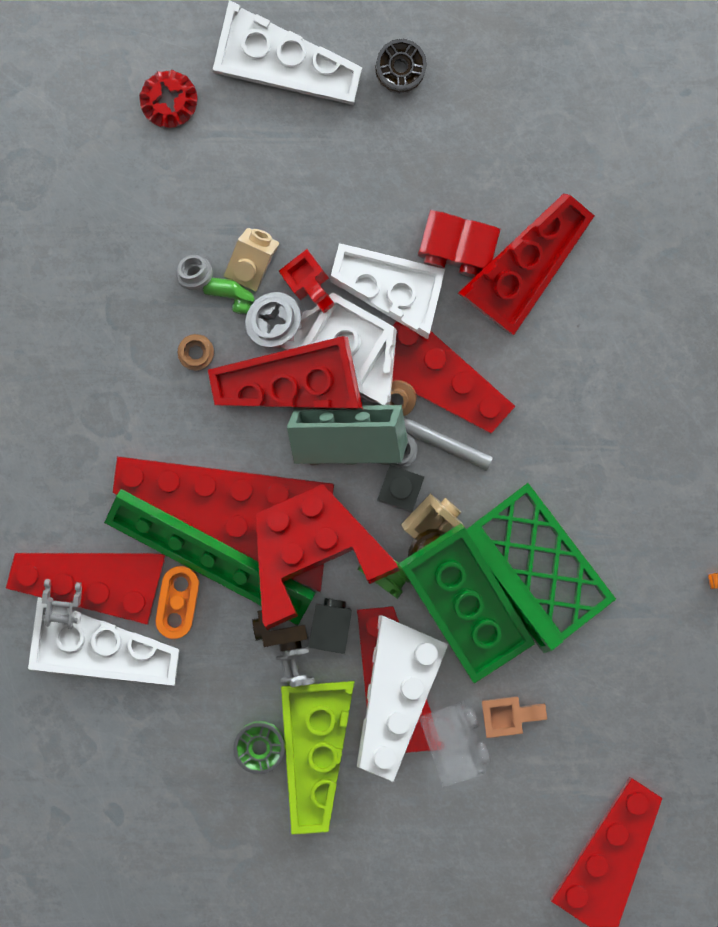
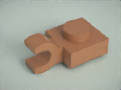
(505, 716)

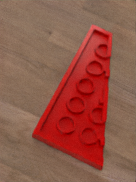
(214, 500)

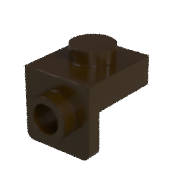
(286, 638)

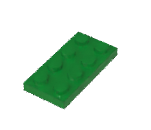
(467, 603)

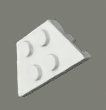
(369, 338)

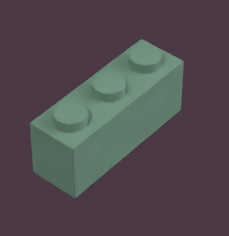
(348, 435)

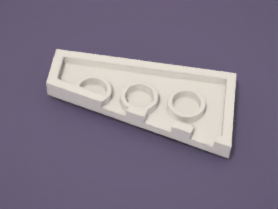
(271, 56)
(99, 651)
(399, 687)

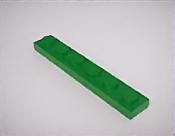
(197, 550)

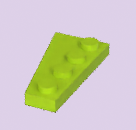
(314, 740)

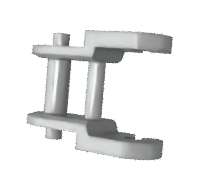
(46, 599)
(296, 680)

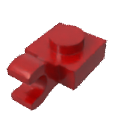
(305, 278)

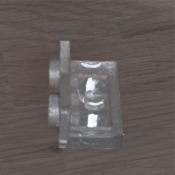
(455, 743)

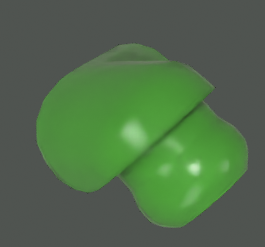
(231, 289)

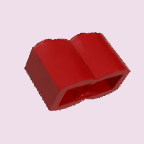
(458, 243)

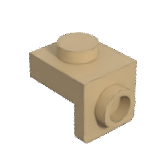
(251, 258)
(432, 515)

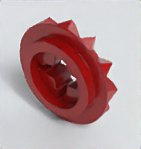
(160, 113)

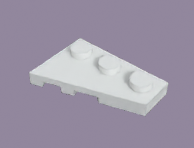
(390, 284)

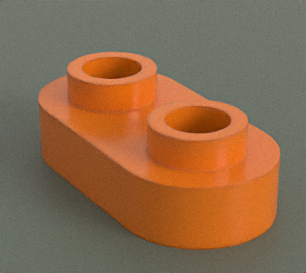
(177, 602)

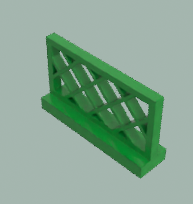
(528, 608)

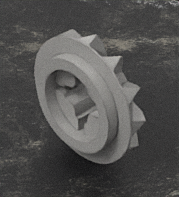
(268, 307)

